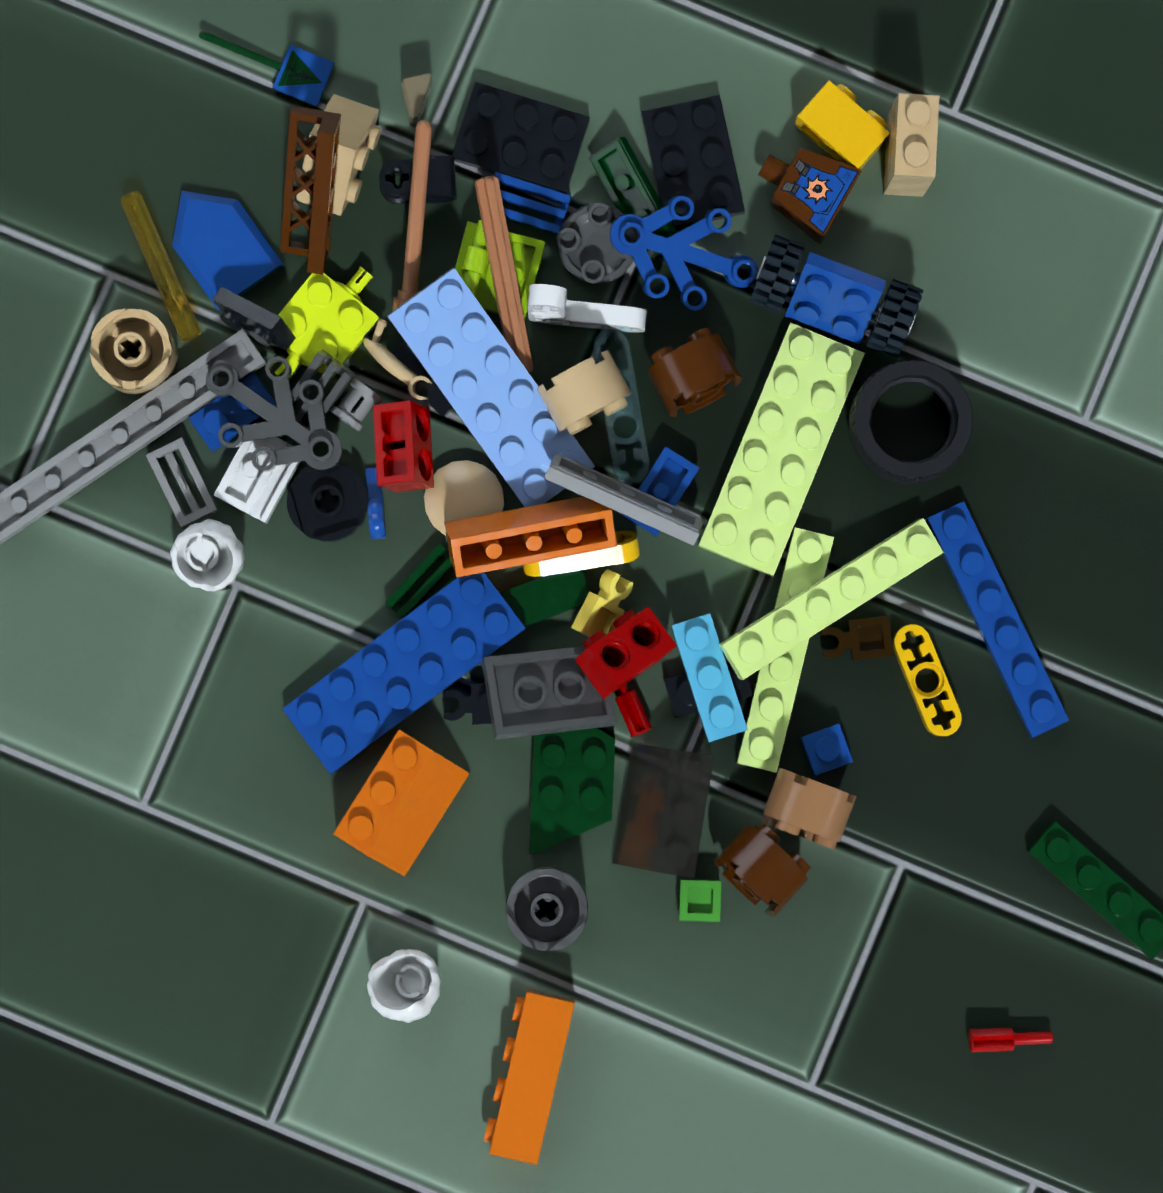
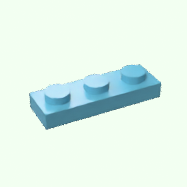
(709, 677)

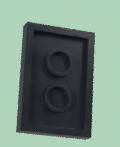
(520, 137)
(693, 158)

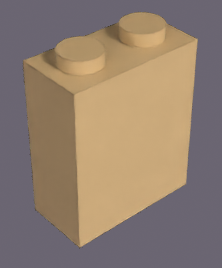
(911, 145)

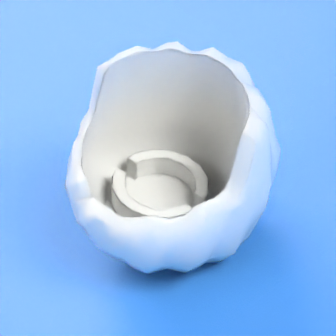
(207, 555)
(404, 985)

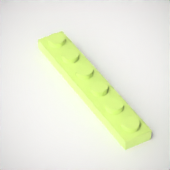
(831, 598)
(779, 680)

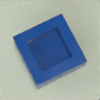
(826, 749)

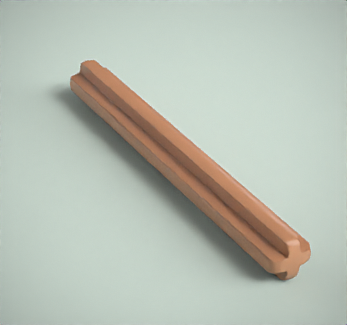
(503, 268)

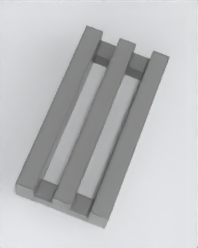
(197, 513)

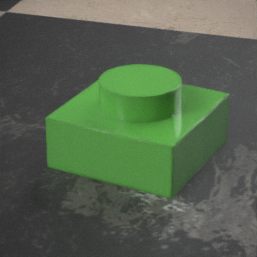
(700, 900)

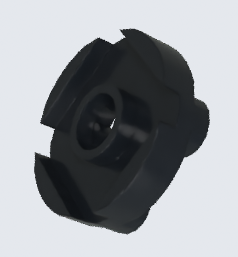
(315, 521)

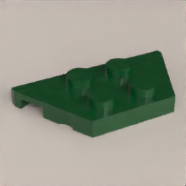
(570, 785)

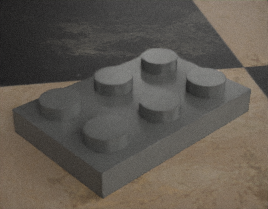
(543, 694)

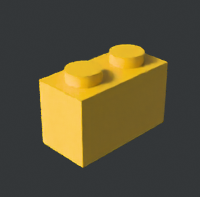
(842, 126)

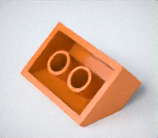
(401, 803)

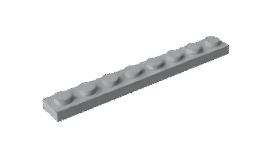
(122, 435)

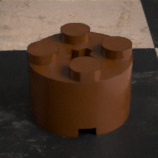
(693, 372)
(763, 868)

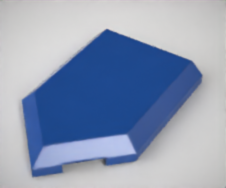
(221, 244)

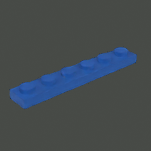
(997, 620)

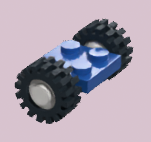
(836, 297)

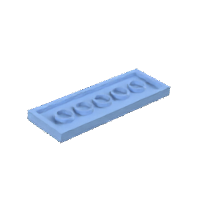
(486, 385)

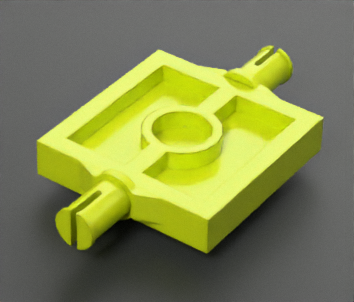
(327, 318)

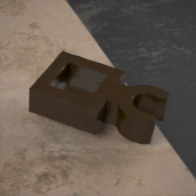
(865, 638)

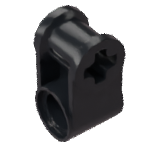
(440, 184)

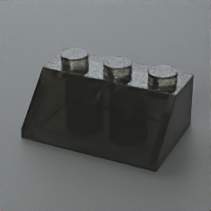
(663, 810)

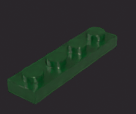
(1100, 888)

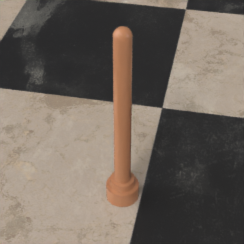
(416, 214)

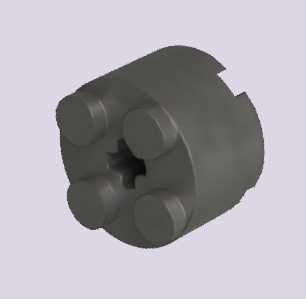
(543, 932)

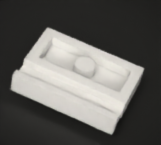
(253, 489)

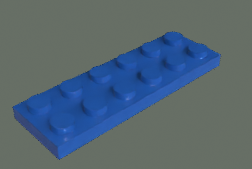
(403, 669)

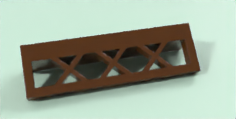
(319, 185)

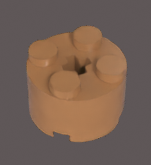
(808, 808)

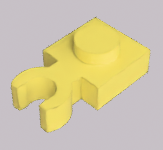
(602, 609)

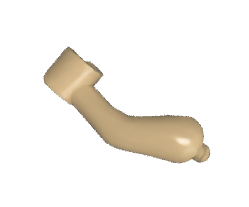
(391, 363)

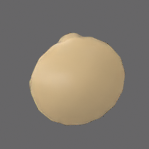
(462, 492)

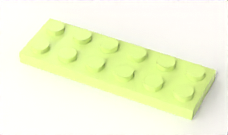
(781, 449)

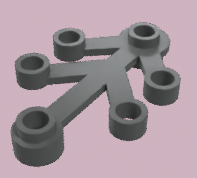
(279, 420)

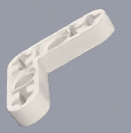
(550, 306)

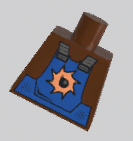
(810, 189)

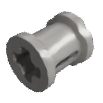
(344, 409)

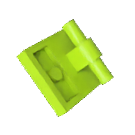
(475, 268)

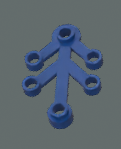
(677, 249)

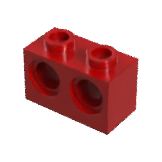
(403, 446)
(628, 655)

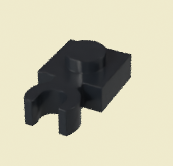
(475, 704)

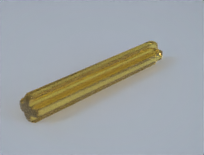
(160, 266)

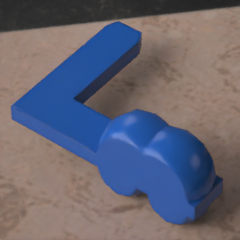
(375, 506)

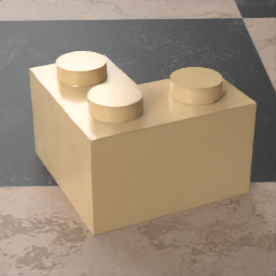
(356, 139)

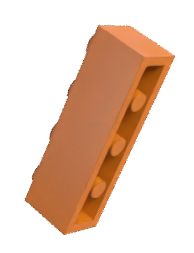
(529, 535)
(531, 1076)

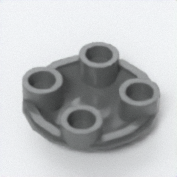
(587, 246)

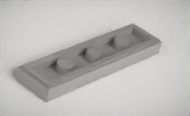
(624, 499)

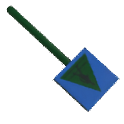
(299, 76)

